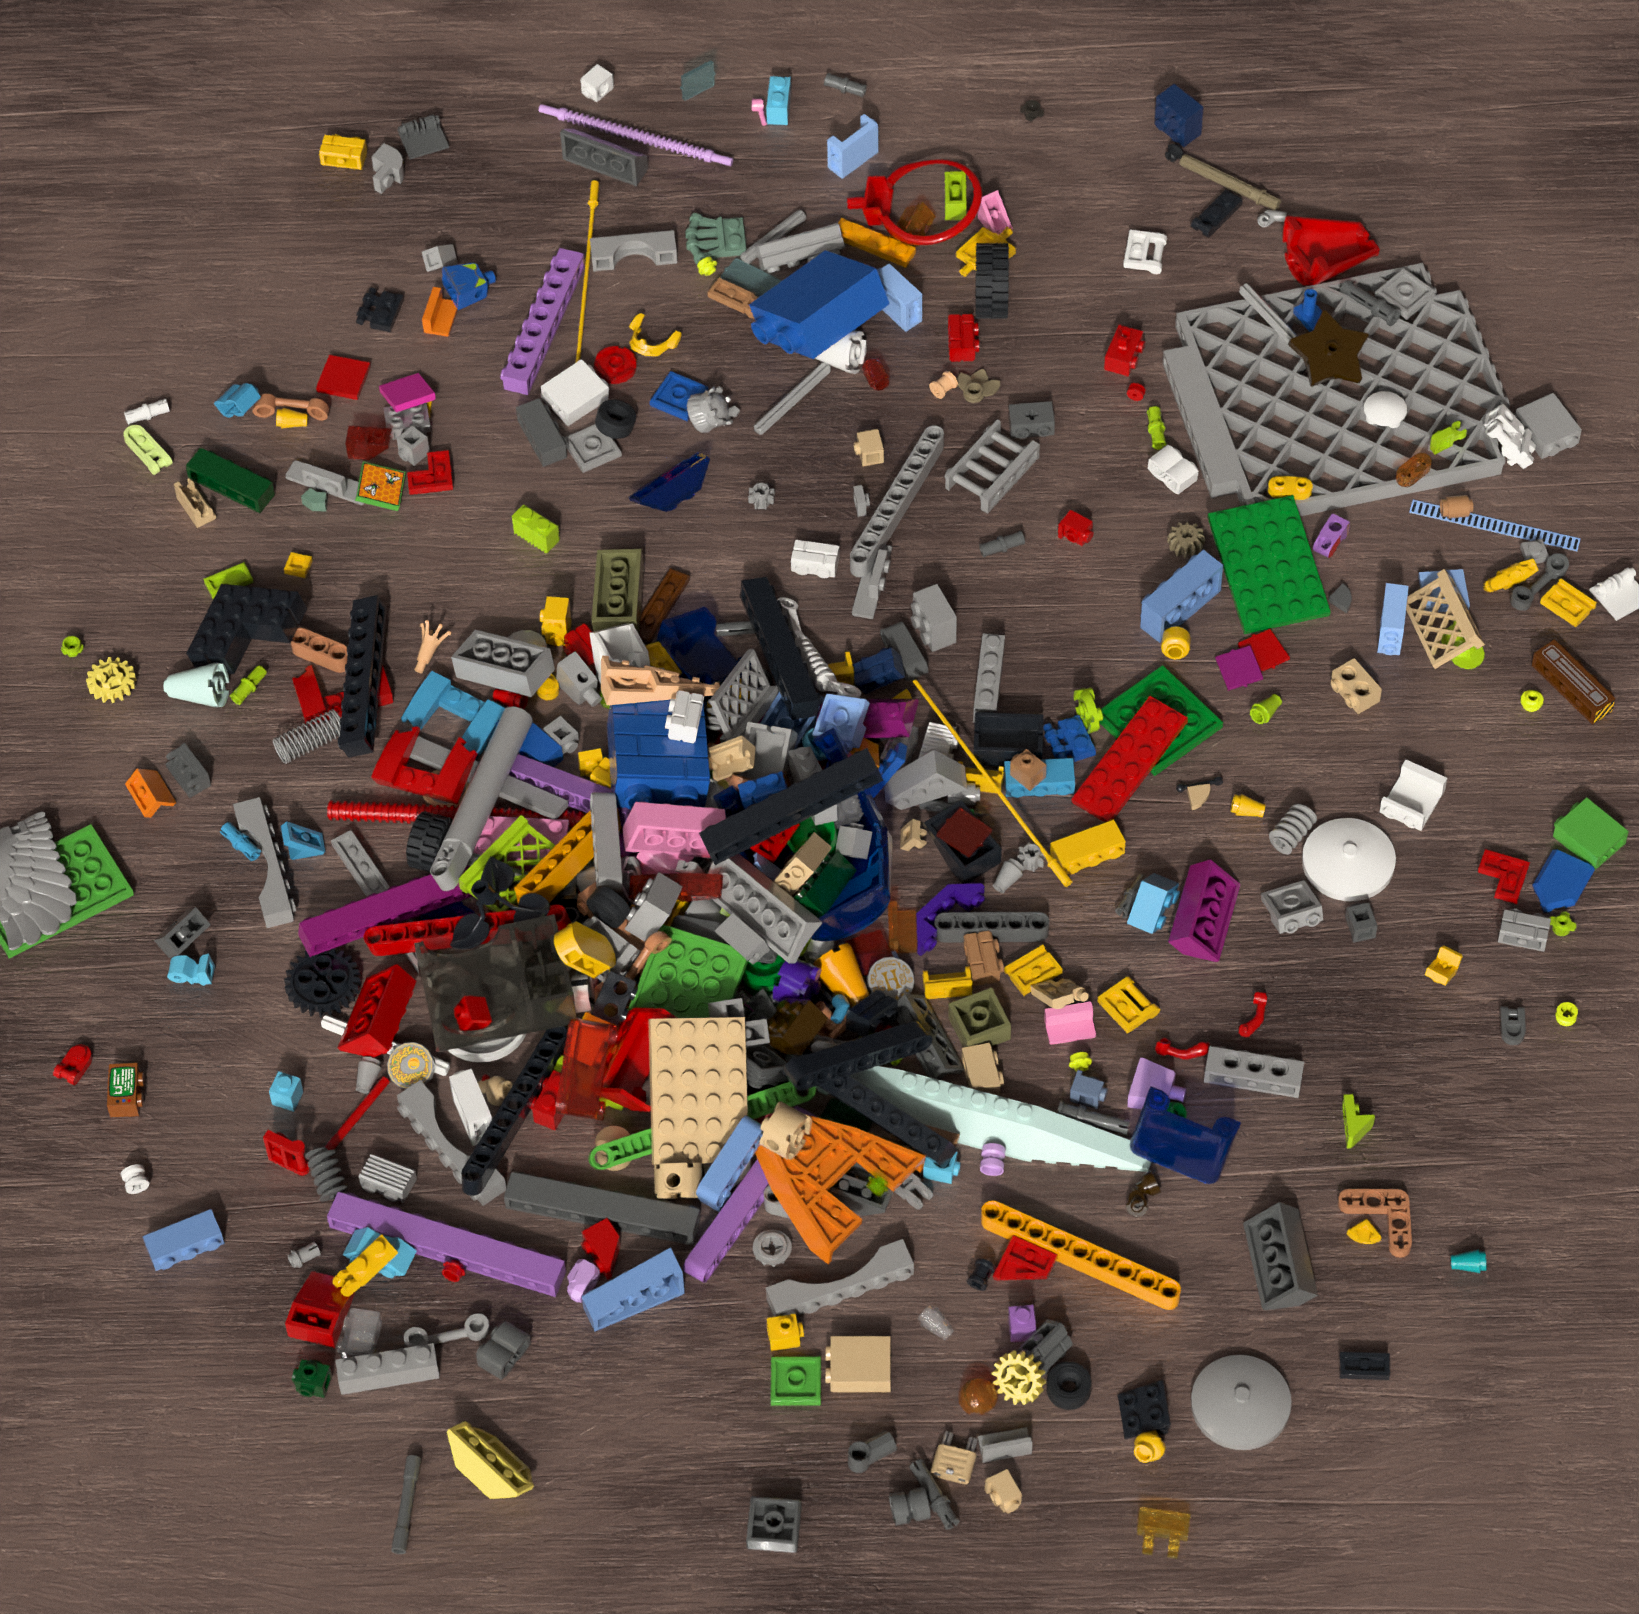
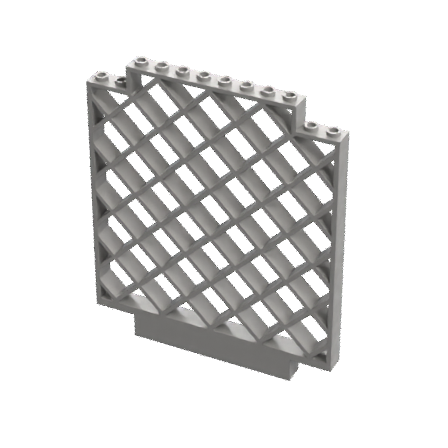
(1208, 423)

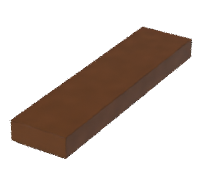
(661, 604)

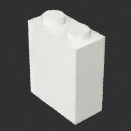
(575, 392)

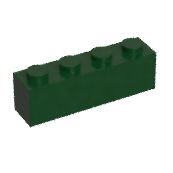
(230, 480)
(825, 884)

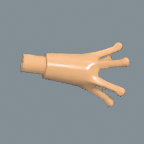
(428, 645)

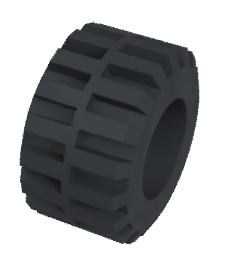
(426, 839)

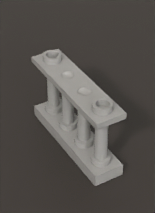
(1002, 482)

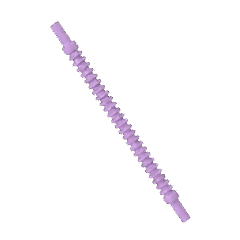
(563, 114)

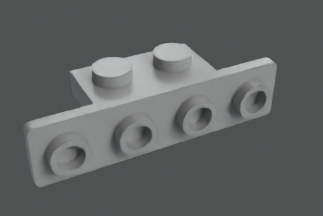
(323, 481)
(872, 585)

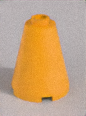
(842, 974)

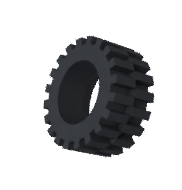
(992, 280)

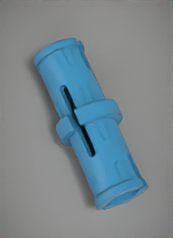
(240, 841)

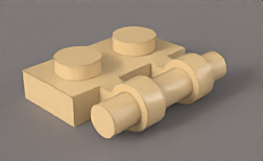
(1058, 993)

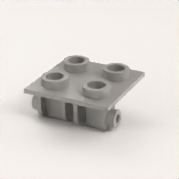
(403, 420)

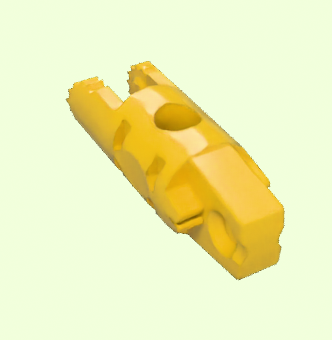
(1511, 575)

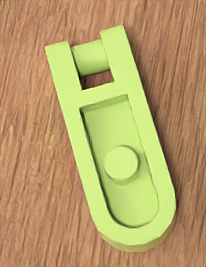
(146, 448)

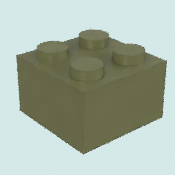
(979, 1019)

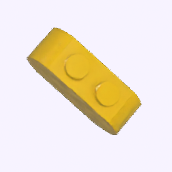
(584, 949)

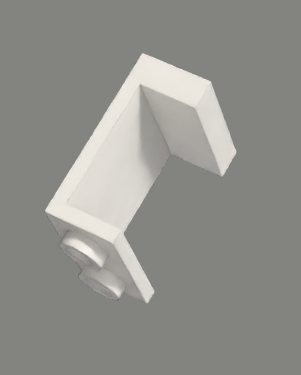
(1414, 795)

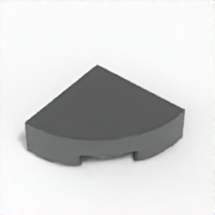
(1341, 598)

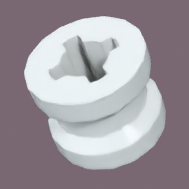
(134, 1179)

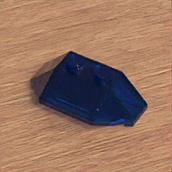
(674, 485)

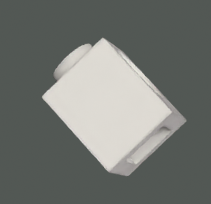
(596, 83)

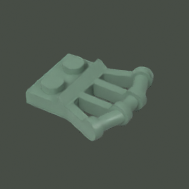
(727, 231)

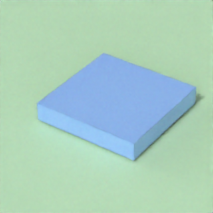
(1459, 578)

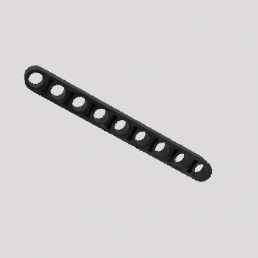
(512, 1112)

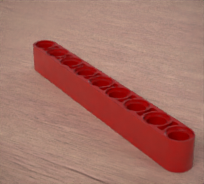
(433, 930)

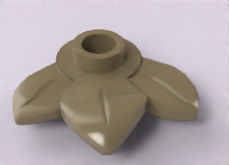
(977, 386)

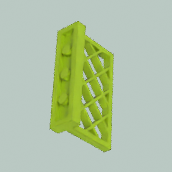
(499, 850)

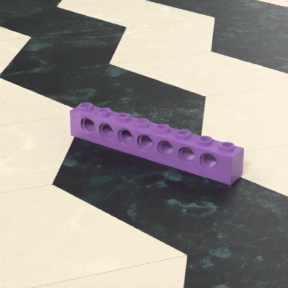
(543, 321)

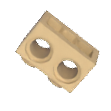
(1359, 683)

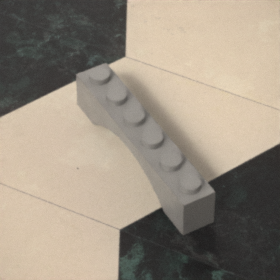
(273, 899)
(420, 1107)
(888, 1265)

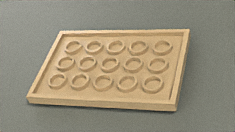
(695, 1086)

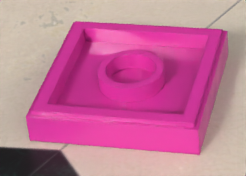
(407, 392)

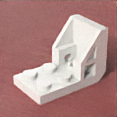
(619, 644)

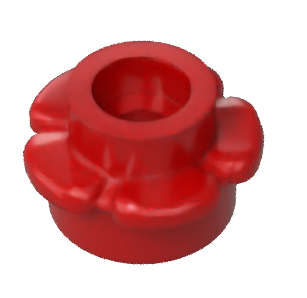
(453, 1270)

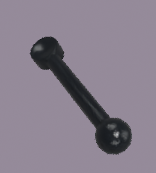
(1217, 781)

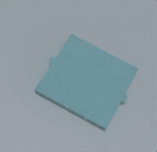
(697, 80)

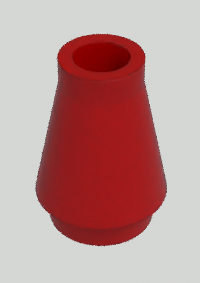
(510, 699)

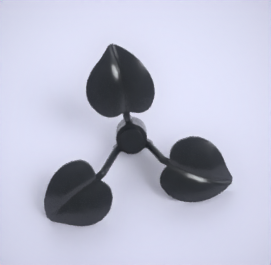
(495, 878)

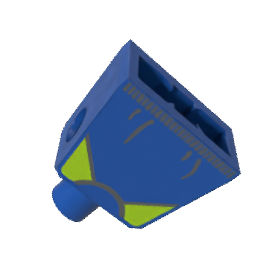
(466, 283)

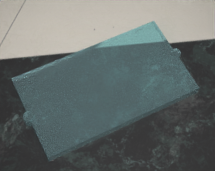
(749, 278)

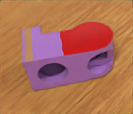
(1331, 536)

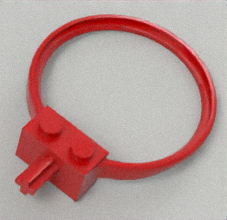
(879, 197)

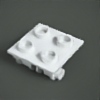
(1618, 593)

